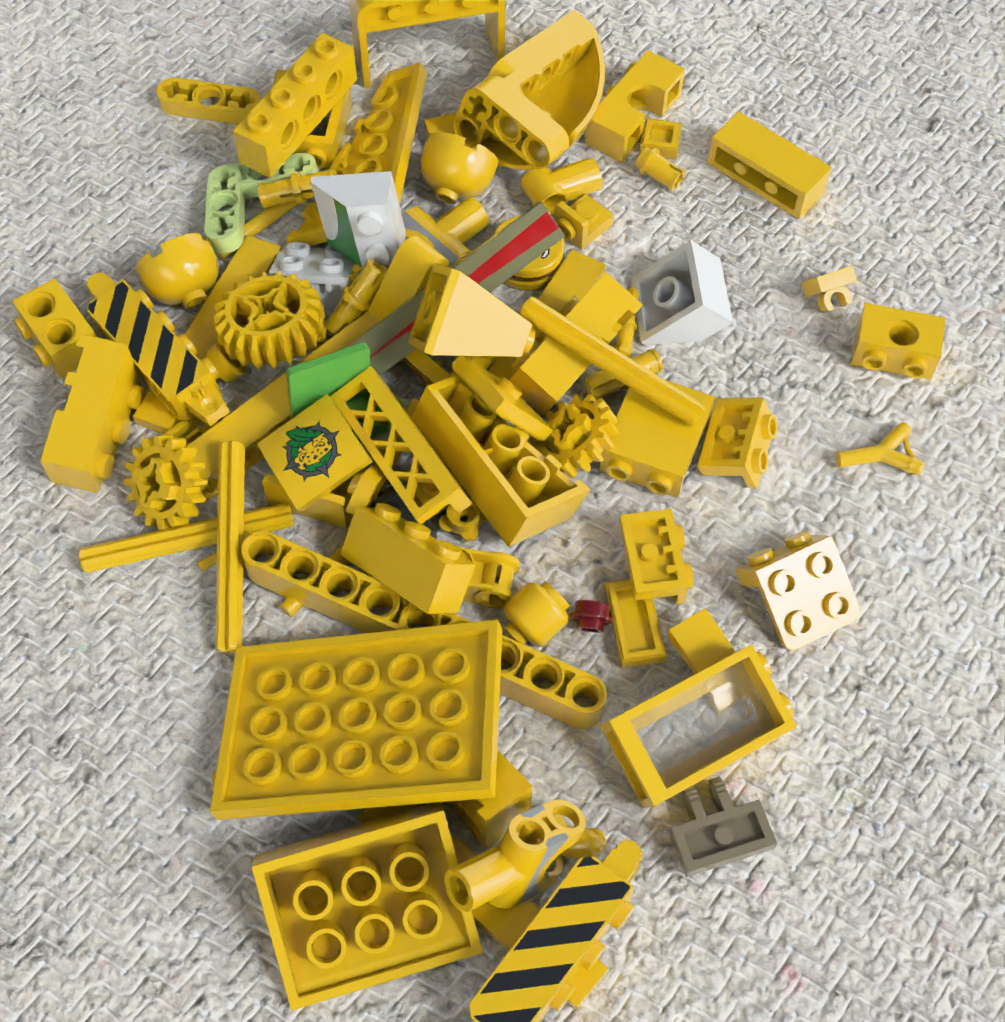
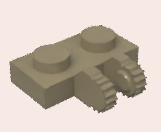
(722, 836)

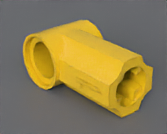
(562, 183)

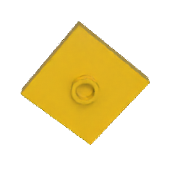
(502, 398)

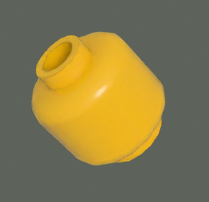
(536, 614)

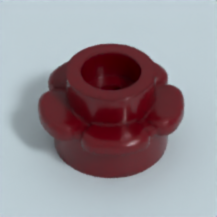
(591, 615)

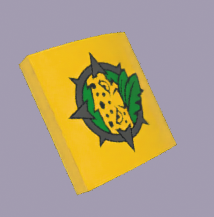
(314, 453)

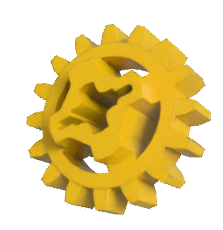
(579, 433)
(165, 478)

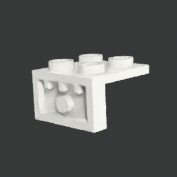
(322, 267)

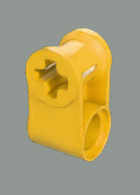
(482, 583)

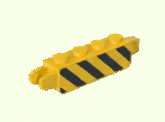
(160, 356)
(561, 940)

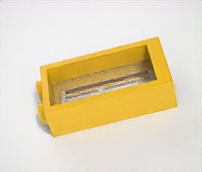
(699, 726)

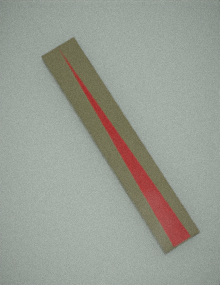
(487, 266)

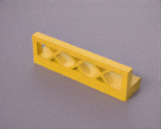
(414, 440)

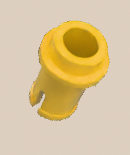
(659, 168)

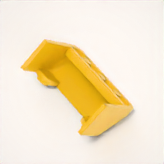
(390, 14)

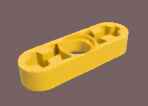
(185, 96)

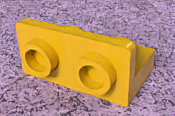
(738, 439)
(654, 555)

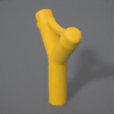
(884, 452)

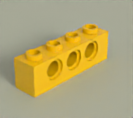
(295, 105)

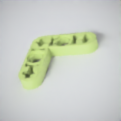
(241, 186)

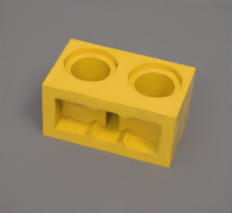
(53, 324)

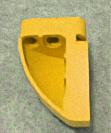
(537, 96)

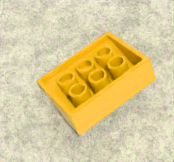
(363, 905)

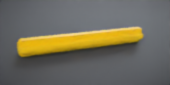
(612, 361)
(177, 539)
(229, 542)

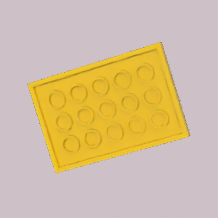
(361, 722)

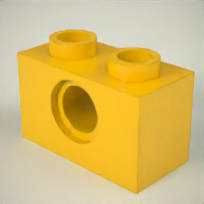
(898, 341)

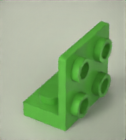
(328, 374)

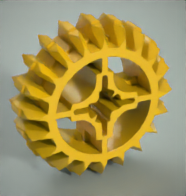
(271, 327)

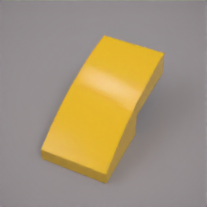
(700, 641)

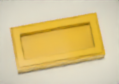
(634, 626)

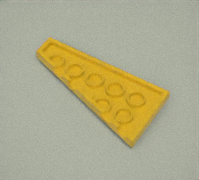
(380, 143)

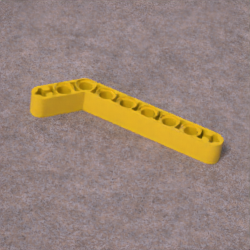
(270, 406)

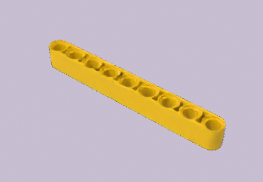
(370, 593)

